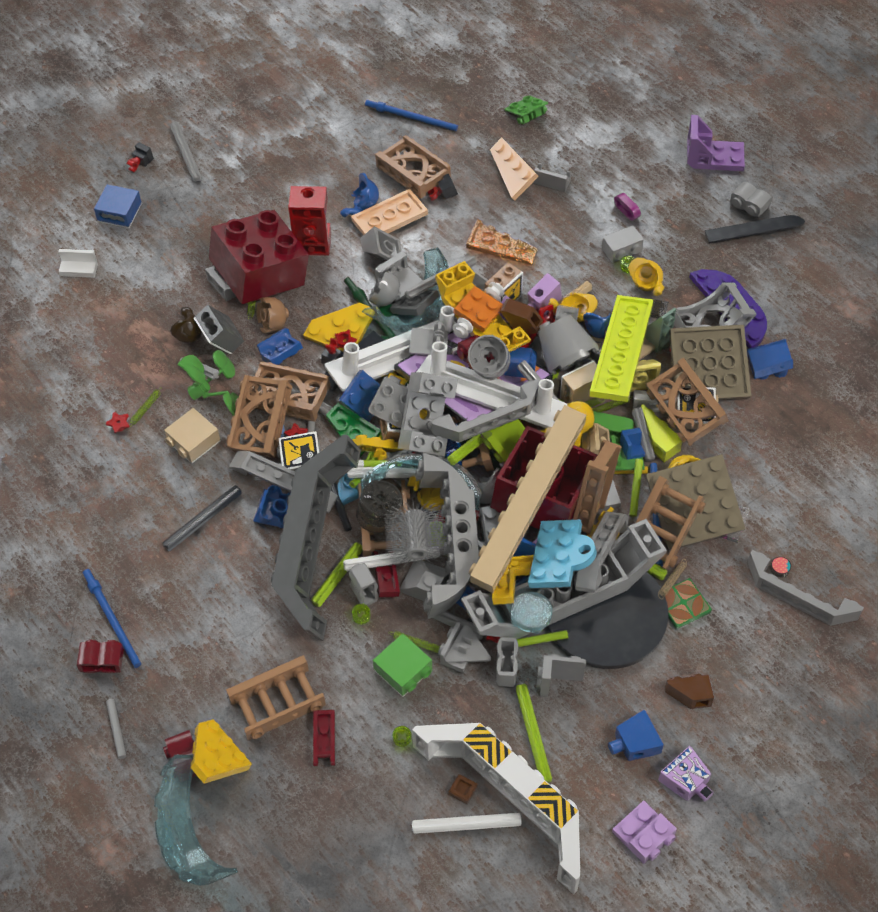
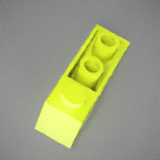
(663, 439)

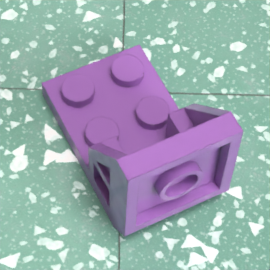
(709, 154)

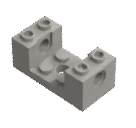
(425, 392)

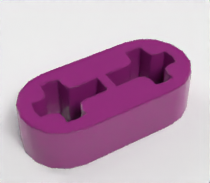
(627, 206)

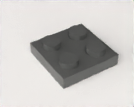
(415, 305)

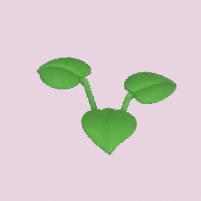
(201, 387)

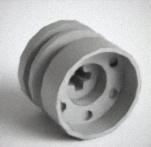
(482, 348)

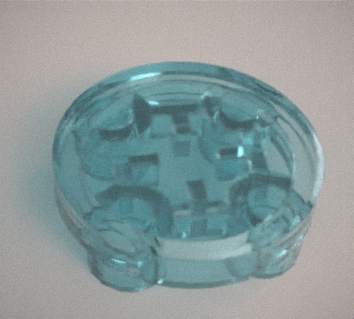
(531, 612)

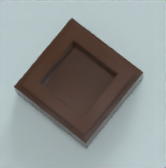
(462, 789)

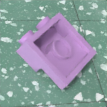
(645, 832)

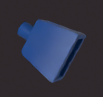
(636, 738)

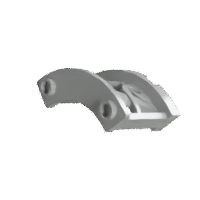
(716, 303)

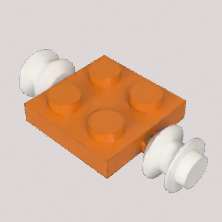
(478, 309)

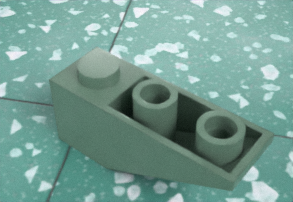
(658, 331)

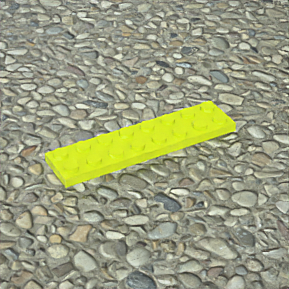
(621, 348)

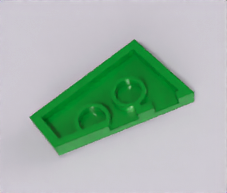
(348, 423)

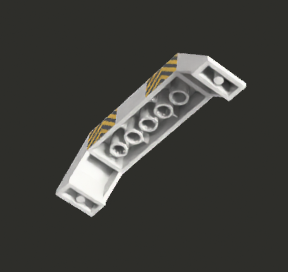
(514, 780)

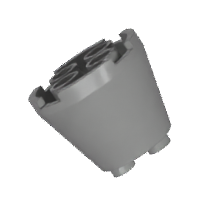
(565, 343)

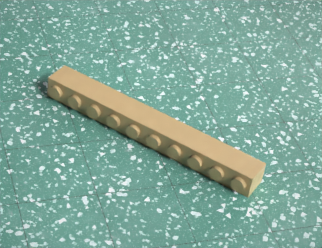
(527, 499)

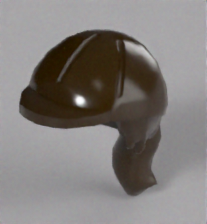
(186, 329)

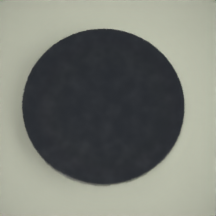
(617, 629)

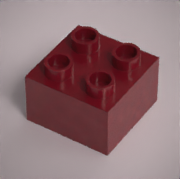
(258, 256)
(564, 492)

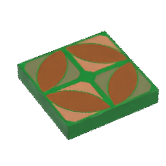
(685, 604)

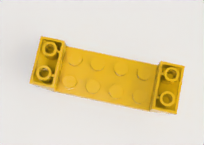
(455, 285)

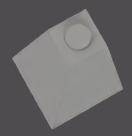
(380, 244)
(419, 580)

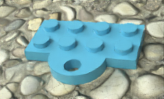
(559, 554)

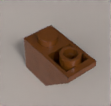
(521, 315)
(691, 691)

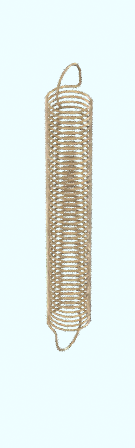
(670, 581)

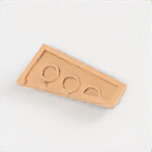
(513, 168)

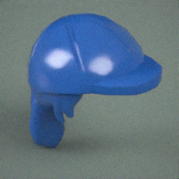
(366, 196)
(596, 324)

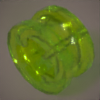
(626, 259)
(357, 610)
(402, 729)

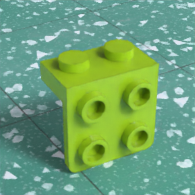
(503, 439)

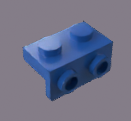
(279, 347)

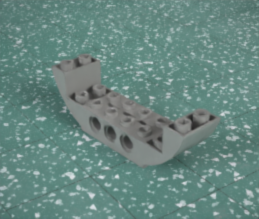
(459, 528)

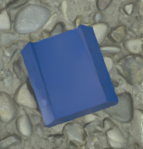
(519, 355)
(770, 359)
(272, 507)

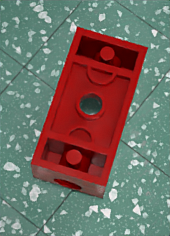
(308, 218)

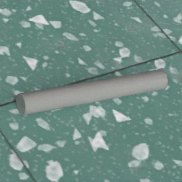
(116, 730)

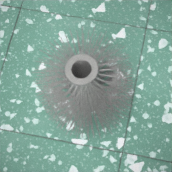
(415, 534)

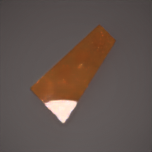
(492, 242)

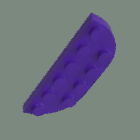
(710, 280)

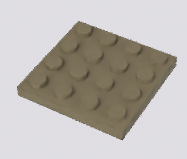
(715, 356)
(703, 478)

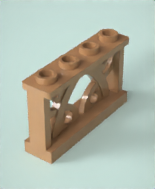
(391, 166)
(687, 376)
(303, 380)
(244, 407)
(596, 484)

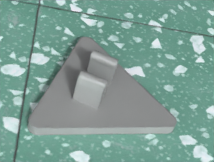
(467, 648)

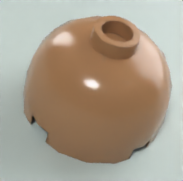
(271, 314)

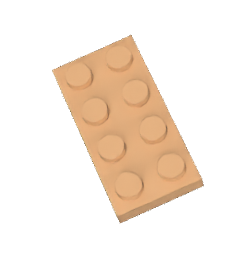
(391, 213)

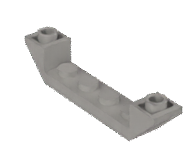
(446, 428)
(269, 471)
(603, 537)
(847, 612)

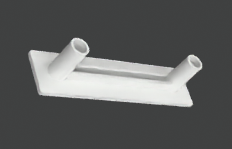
(380, 357)
(492, 392)

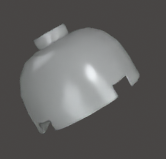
(385, 289)

